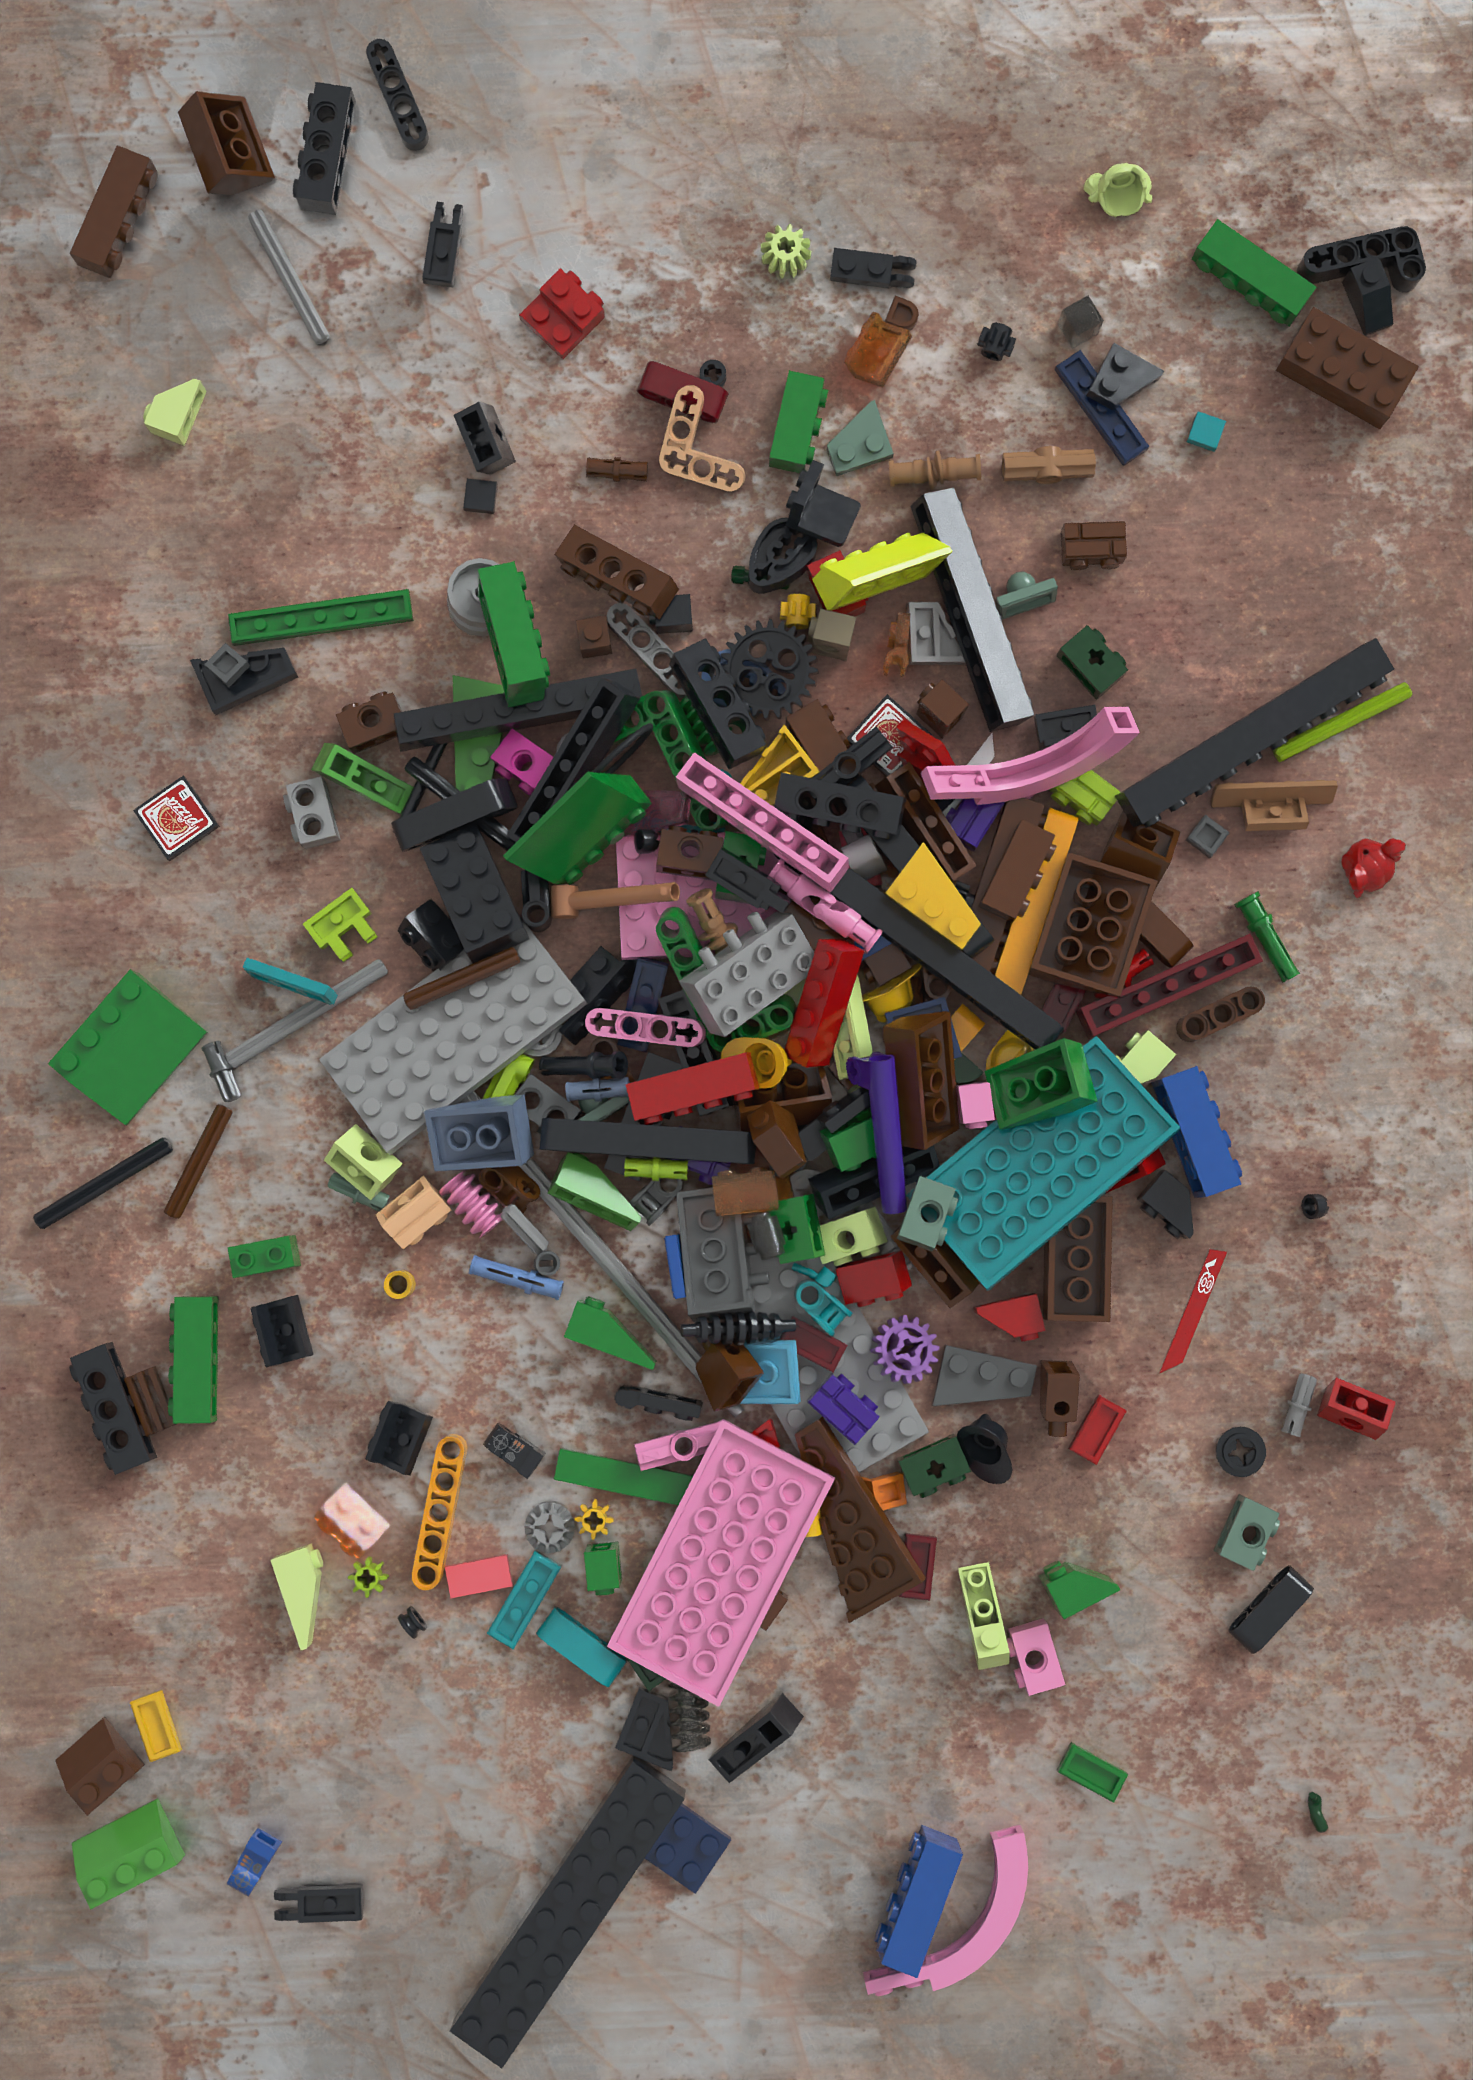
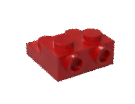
(563, 312)
(921, 748)

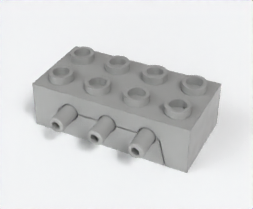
(748, 972)

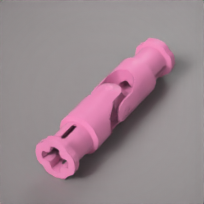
(829, 909)

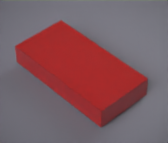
(1097, 1429)

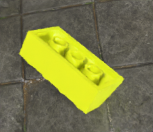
(878, 569)

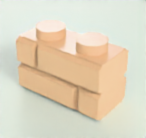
(413, 1213)

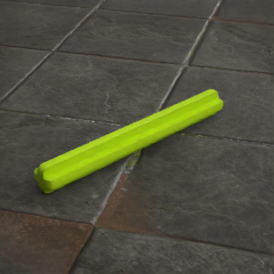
(1343, 721)

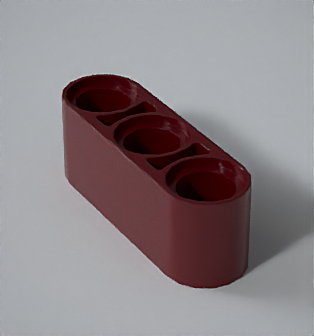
(662, 383)

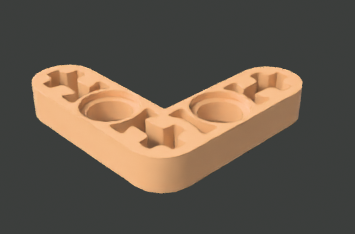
(684, 445)

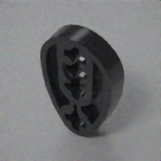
(780, 571)

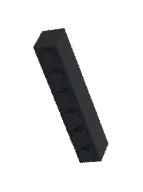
(580, 751)

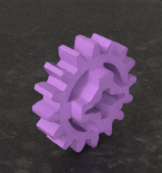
(911, 1359)

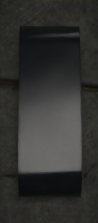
(1271, 1609)

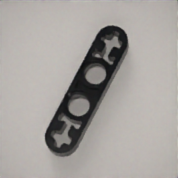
(398, 94)

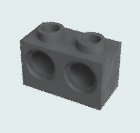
(549, 1102)

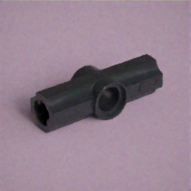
(864, 752)

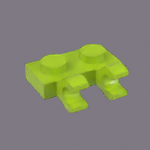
(337, 919)

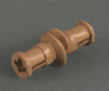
(935, 470)
(711, 923)

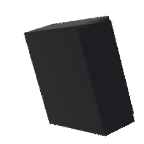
(480, 496)

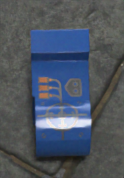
(253, 1861)

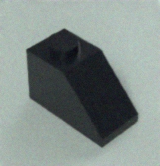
(1370, 296)

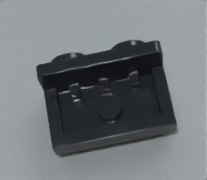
(1060, 724)
(431, 935)
(281, 1331)
(398, 1437)

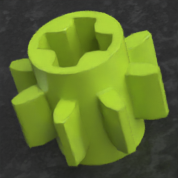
(362, 1583)

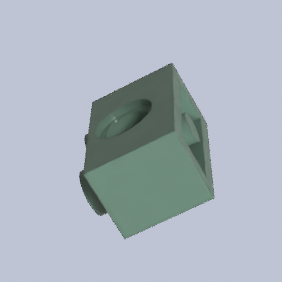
(927, 1194)
(1231, 1542)

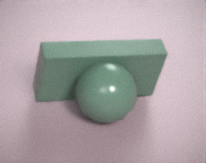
(1025, 594)
(601, 1110)

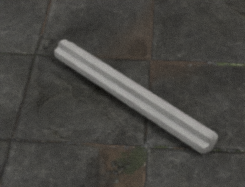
(288, 276)

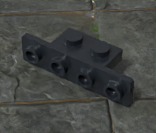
(600, 984)
(831, 1119)

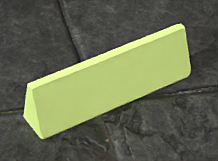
(854, 1033)

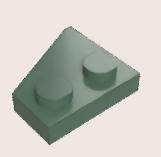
(860, 442)

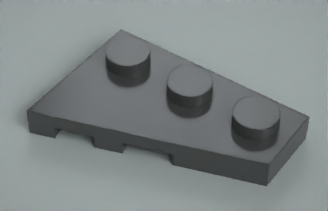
(977, 1377)

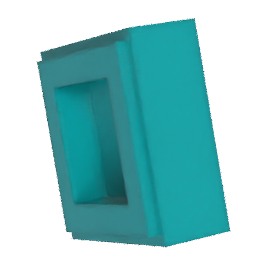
(1206, 431)

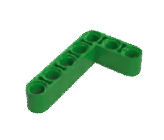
(672, 749)
(686, 938)

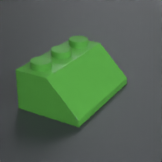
(125, 1853)

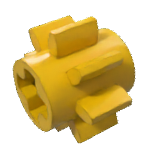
(797, 611)
(587, 1524)

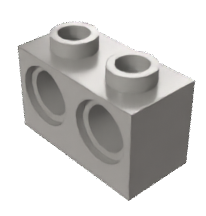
(319, 810)

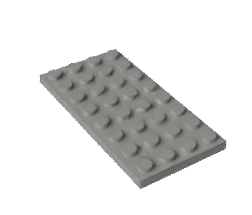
(451, 1045)
(898, 1418)

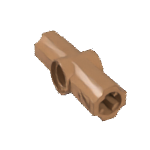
(1048, 465)

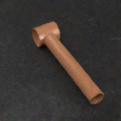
(568, 900)

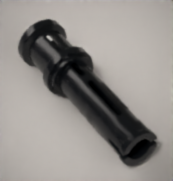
(593, 1065)

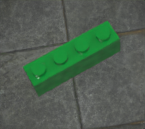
(1253, 273)
(195, 1359)

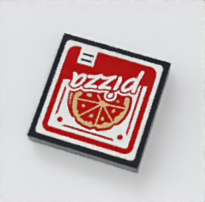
(886, 718)
(176, 818)

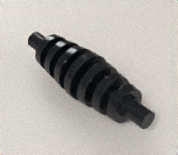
(738, 1328)

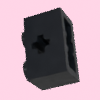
(484, 438)

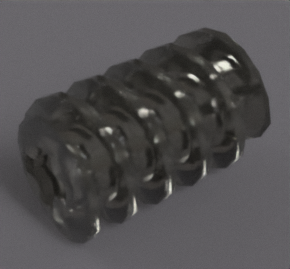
(690, 1720)

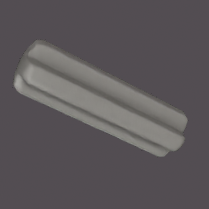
(524, 1229)

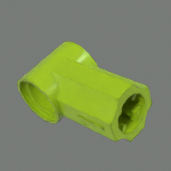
(509, 1078)

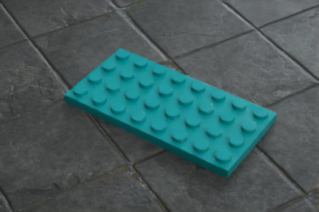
(1039, 1176)

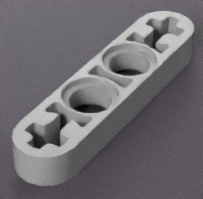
(646, 653)

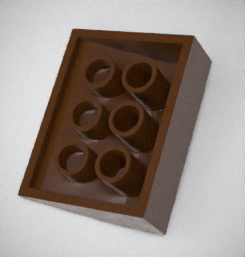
(1092, 926)

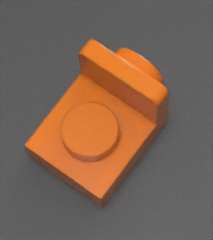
(888, 1490)

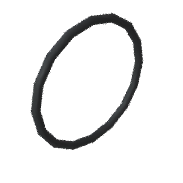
(643, 733)

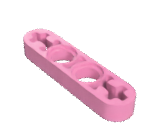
(645, 1027)

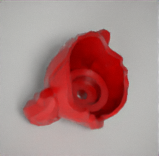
(1371, 870)

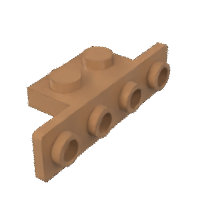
(1274, 803)

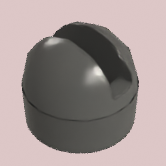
(547, 1270)

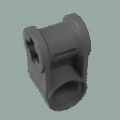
(656, 1198)

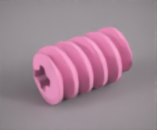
(471, 1203)

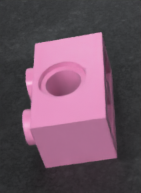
(975, 1104)
(1044, 1674)

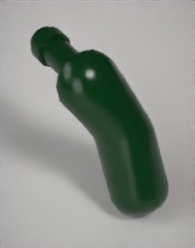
(1315, 1810)

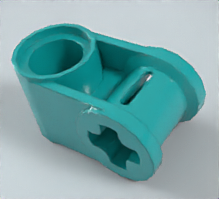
(822, 1307)

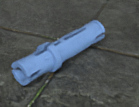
(481, 1266)

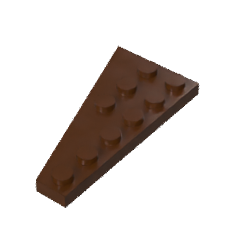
(857, 1533)

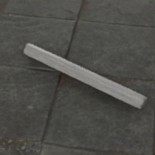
(304, 1014)

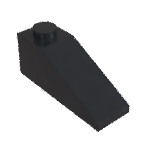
(757, 1738)

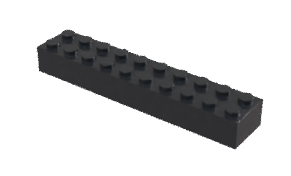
(567, 1911)

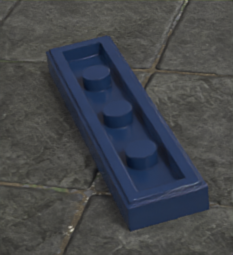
(1111, 424)

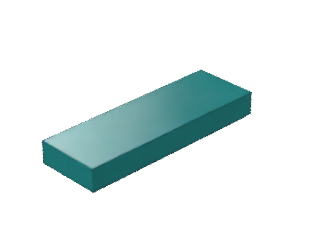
(290, 981)
(524, 1599)

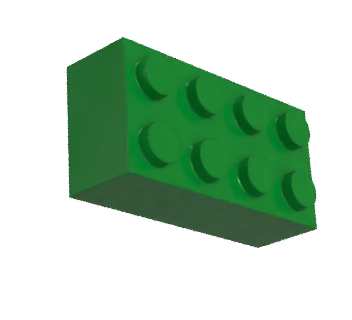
(512, 633)

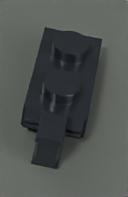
(747, 881)

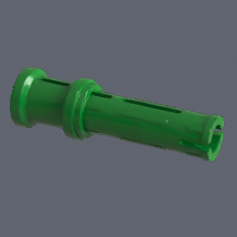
(1261, 924)

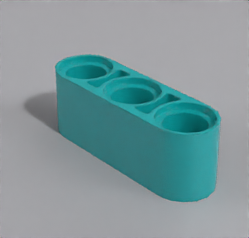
(581, 1646)

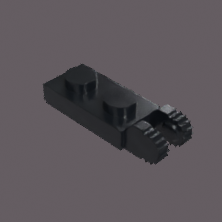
(443, 247)
(871, 268)
(657, 1401)
(321, 1904)

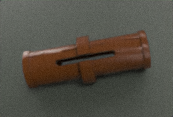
(617, 469)

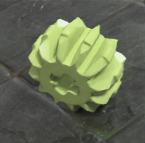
(793, 243)

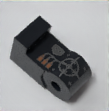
(514, 1450)

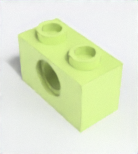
(362, 1162)
(866, 1231)

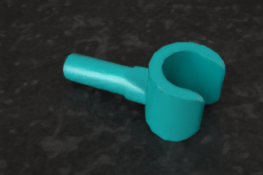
(824, 1277)

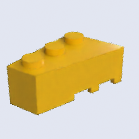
(782, 756)
(933, 899)

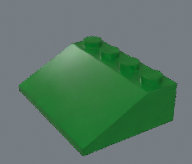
(580, 827)
(128, 1047)

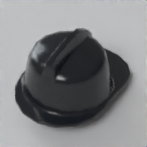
(985, 1450)

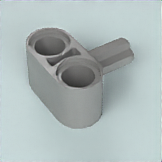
(862, 854)

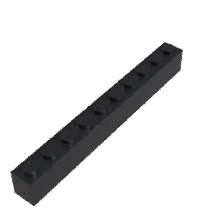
(1254, 733)

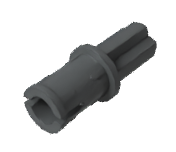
(221, 1071)

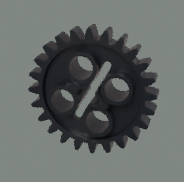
(778, 643)

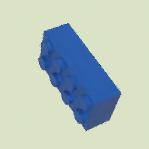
(1200, 1141)
(918, 1901)

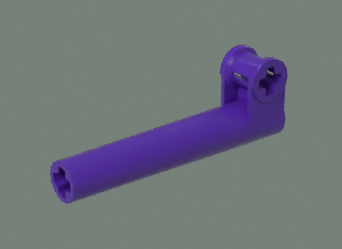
(879, 1076)

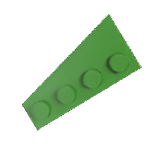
(473, 755)

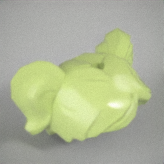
(1120, 189)

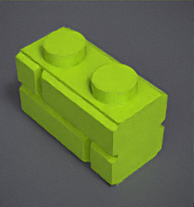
(1088, 795)

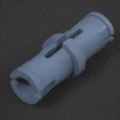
(577, 1091)

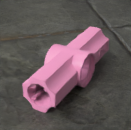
(662, 1449)

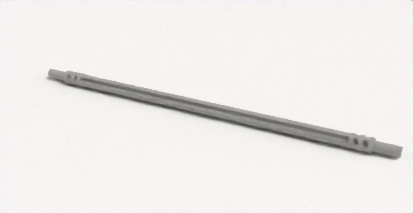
(615, 1269)

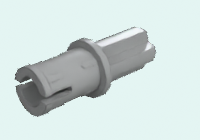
(1299, 1404)

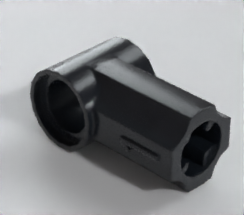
(535, 896)

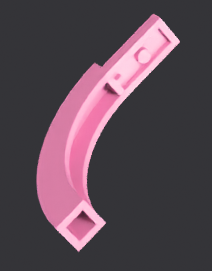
(1039, 771)
(983, 1936)

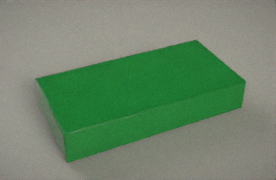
(1092, 1772)

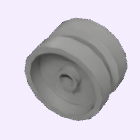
(463, 597)

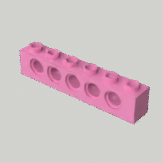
(762, 822)

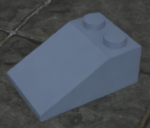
(480, 1134)

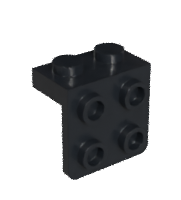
(819, 509)

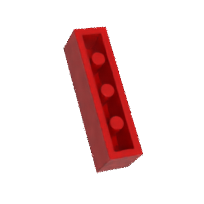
(823, 1002)
(691, 1087)

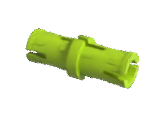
(656, 1168)

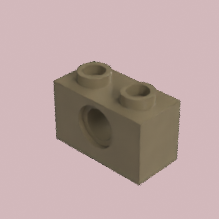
(831, 634)

